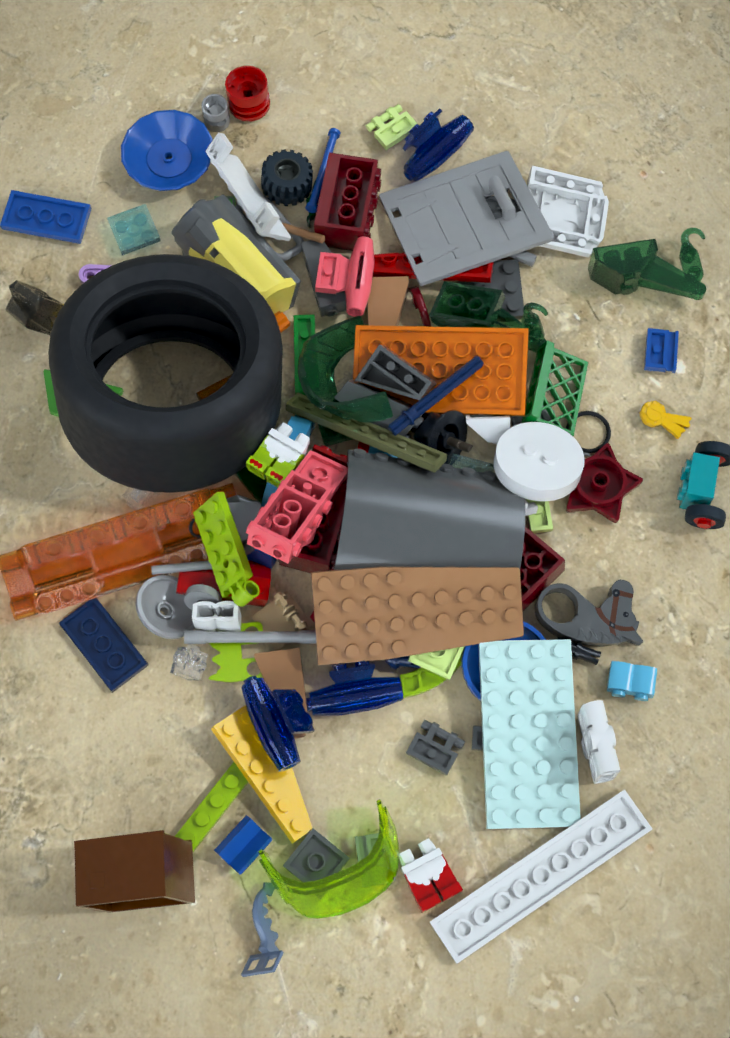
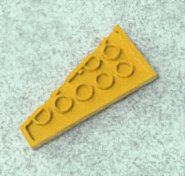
(275, 788)

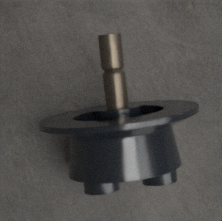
(444, 433)

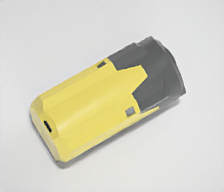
(223, 236)

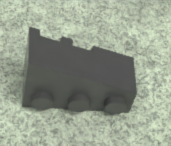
(395, 374)

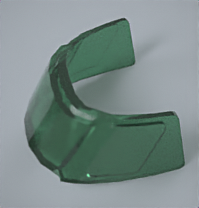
(316, 374)

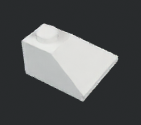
(489, 426)

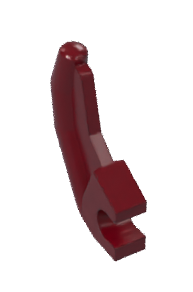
(419, 304)

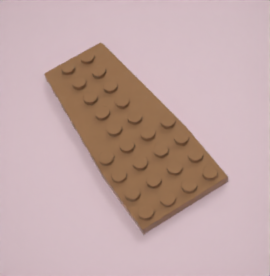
(412, 610)

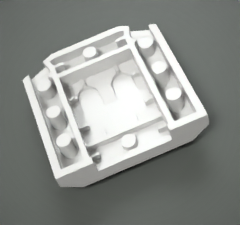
(572, 209)

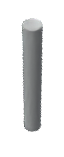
(181, 567)

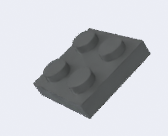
(315, 858)

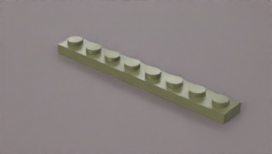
(369, 434)

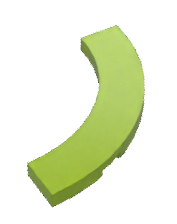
(422, 680)

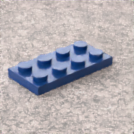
(45, 216)

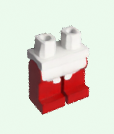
(428, 868)

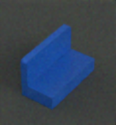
(242, 845)

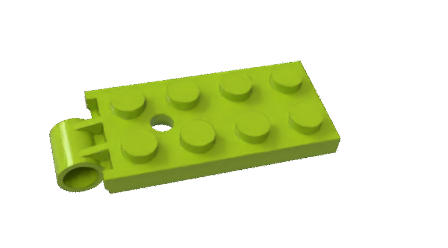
(225, 550)

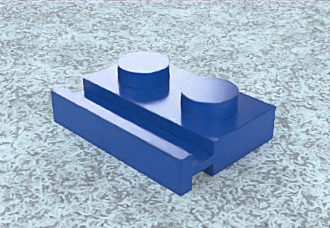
(661, 350)

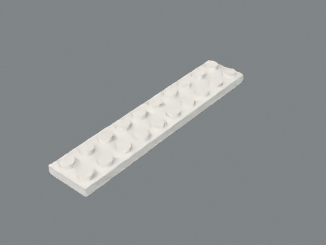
(540, 876)

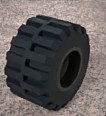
(286, 177)

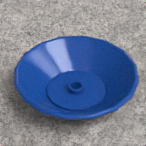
(164, 136)

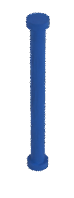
(312, 205)

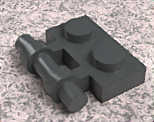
(431, 752)

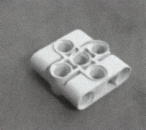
(598, 742)

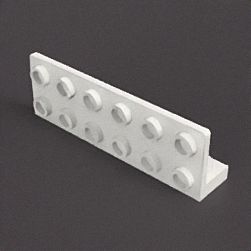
(245, 190)

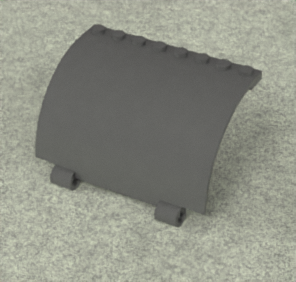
(427, 518)

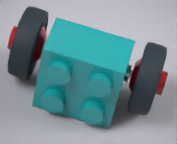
(699, 485)

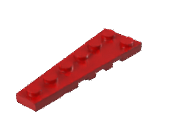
(398, 265)

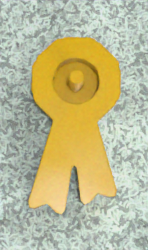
(654, 415)

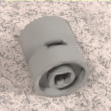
(215, 112)

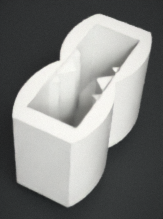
(216, 617)

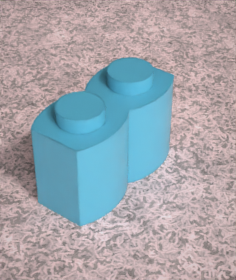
(631, 680)

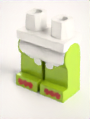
(278, 454)

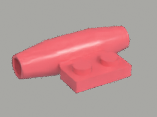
(352, 275)

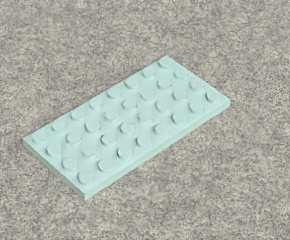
(529, 734)

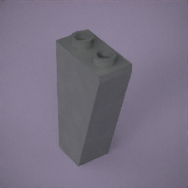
(327, 303)
(355, 390)

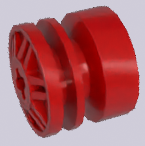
(247, 93)

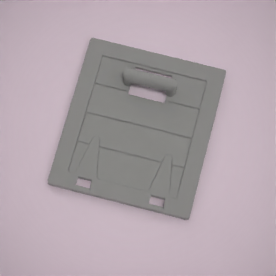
(452, 223)

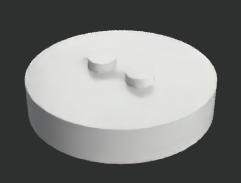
(538, 461)

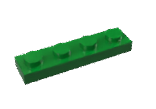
(303, 329)

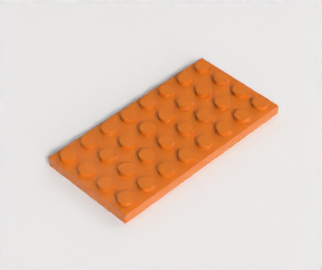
(441, 351)

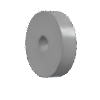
(200, 593)

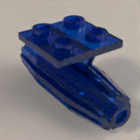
(434, 143)
(354, 691)
(275, 719)

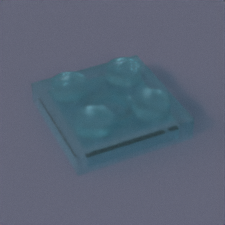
(133, 229)

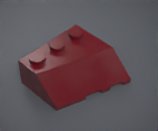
(538, 567)

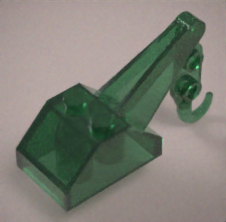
(636, 264)
(481, 307)

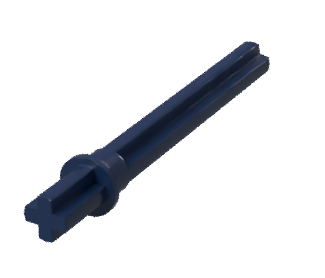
(409, 416)

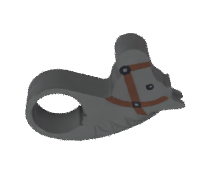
(593, 626)

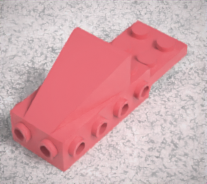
(296, 508)

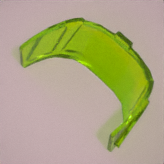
(347, 888)

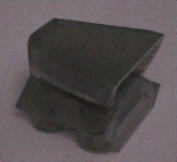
(32, 307)

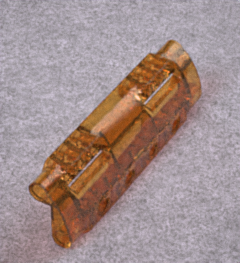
(118, 559)

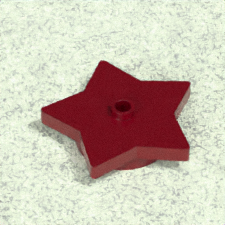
(614, 486)

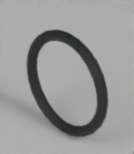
(608, 434)

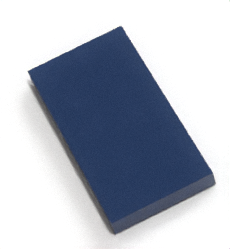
(103, 644)

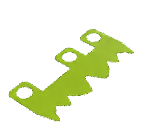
(230, 659)

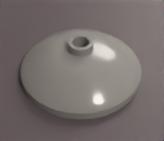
(160, 595)

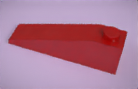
(261, 577)

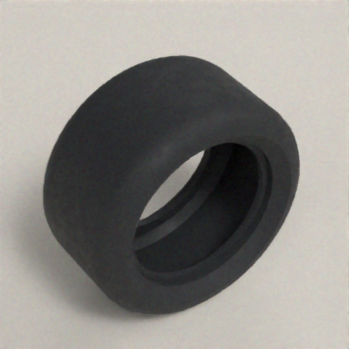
(164, 302)

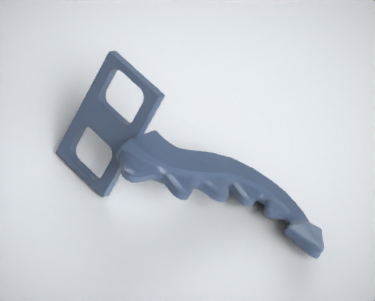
(267, 936)

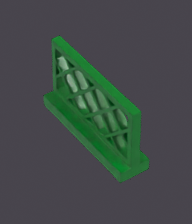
(540, 381)

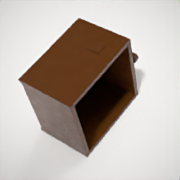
(133, 872)

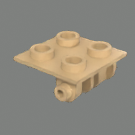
(282, 615)

